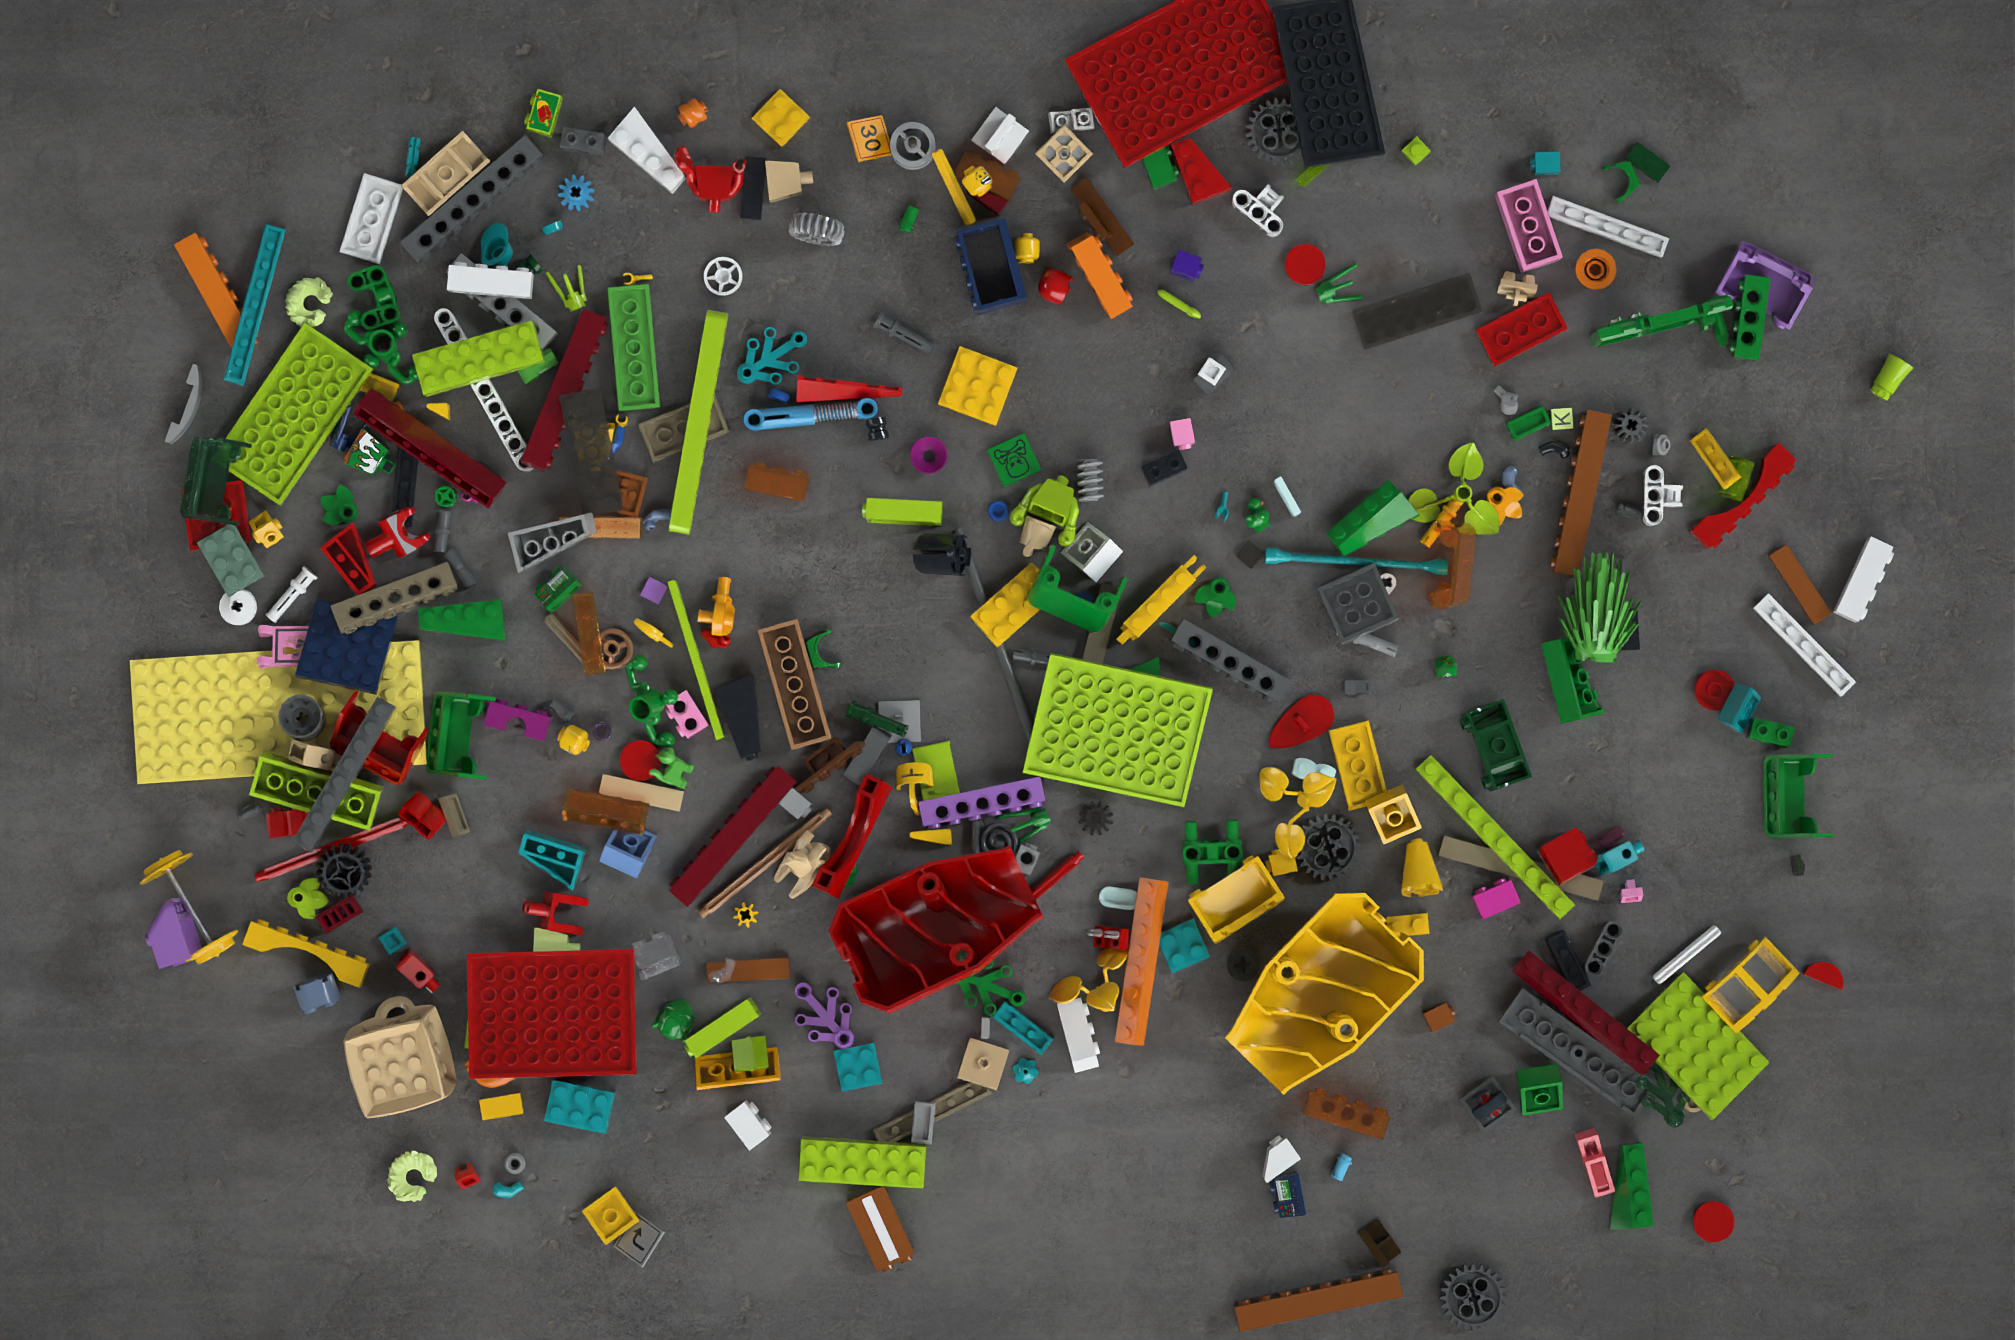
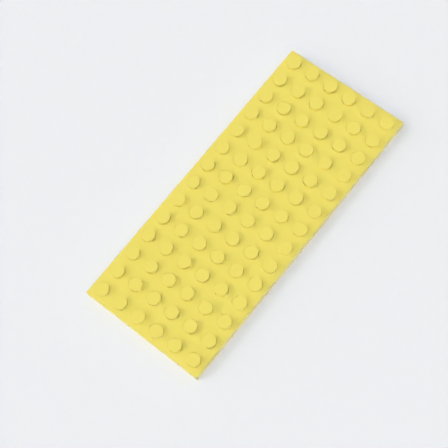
(222, 711)

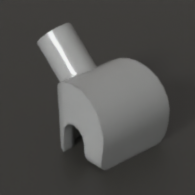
(1508, 401)

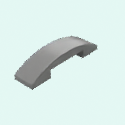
(177, 430)

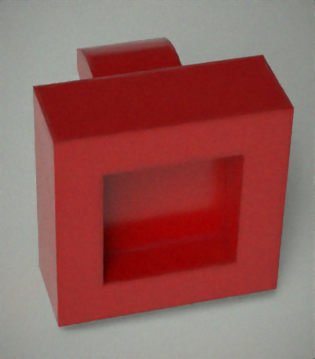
(466, 1177)

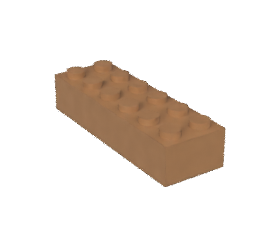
(794, 684)

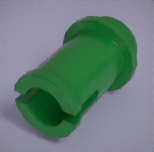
(908, 219)

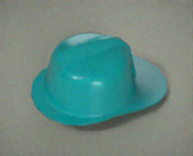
(495, 246)

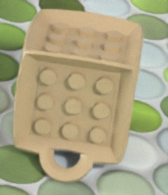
(399, 1059)

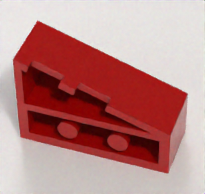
(1197, 172)
(350, 559)

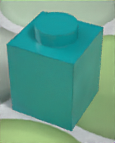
(1545, 163)

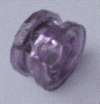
(595, 731)

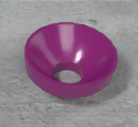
(923, 445)

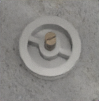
(912, 145)

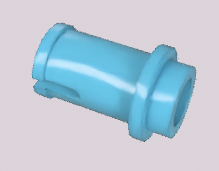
(1341, 1166)

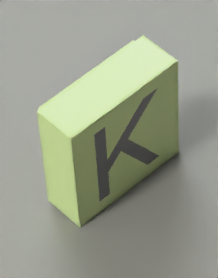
(1561, 419)

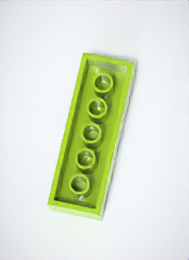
(478, 358)
(300, 785)
(862, 1162)

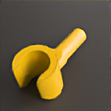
(634, 278)

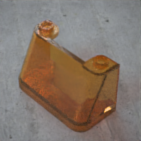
(1462, 539)

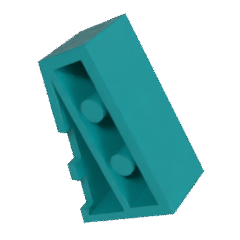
(555, 856)

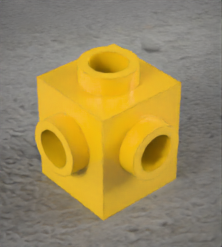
(266, 529)

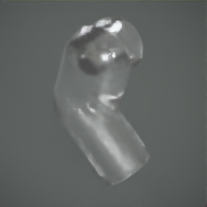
(724, 974)

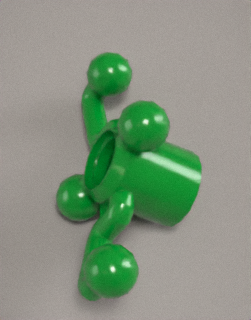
(370, 338)
(649, 703)

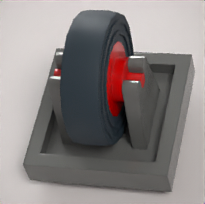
(1487, 1104)

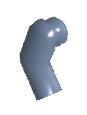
(1508, 477)
(655, 515)

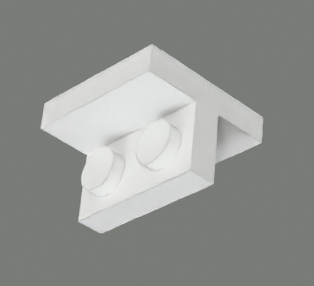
(1000, 135)

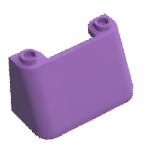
(1787, 288)

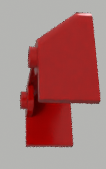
(389, 757)

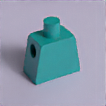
(1612, 858)

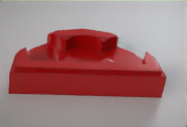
(1825, 973)

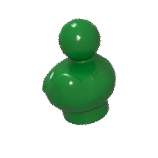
(1259, 519)

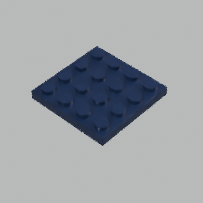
(345, 659)

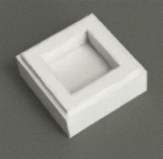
(1211, 371)

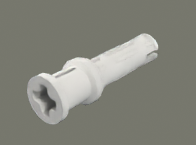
(296, 584)

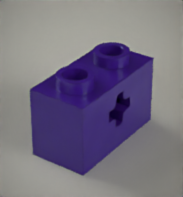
(1187, 266)

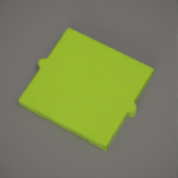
(750, 1054)

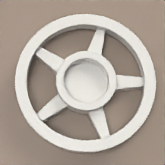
(723, 276)

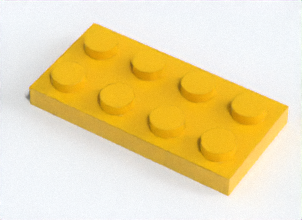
(1007, 608)

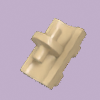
(1517, 290)

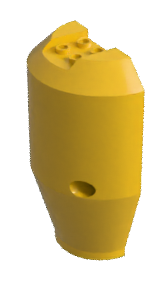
(1338, 972)

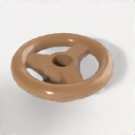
(611, 656)

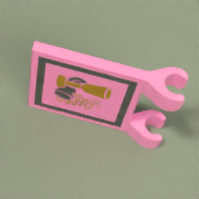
(287, 645)

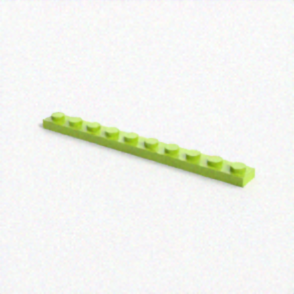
(1495, 837)

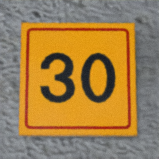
(869, 138)

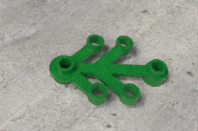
(984, 984)

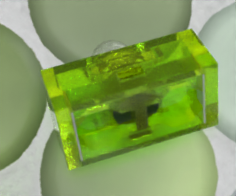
(1737, 489)

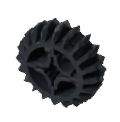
(349, 885)

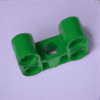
(383, 294)

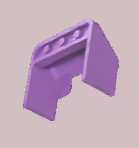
(173, 934)

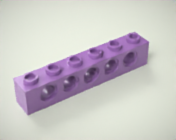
(929, 807)

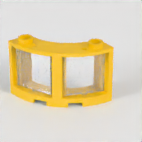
(1750, 984)

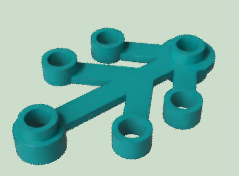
(769, 358)

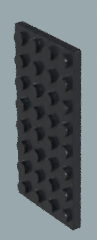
(1327, 82)

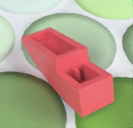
(1594, 1162)

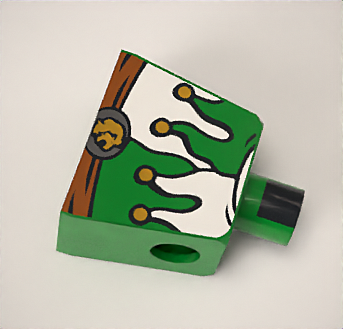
(368, 455)

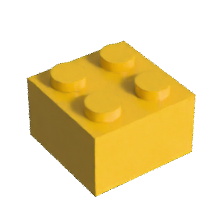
(1393, 814)

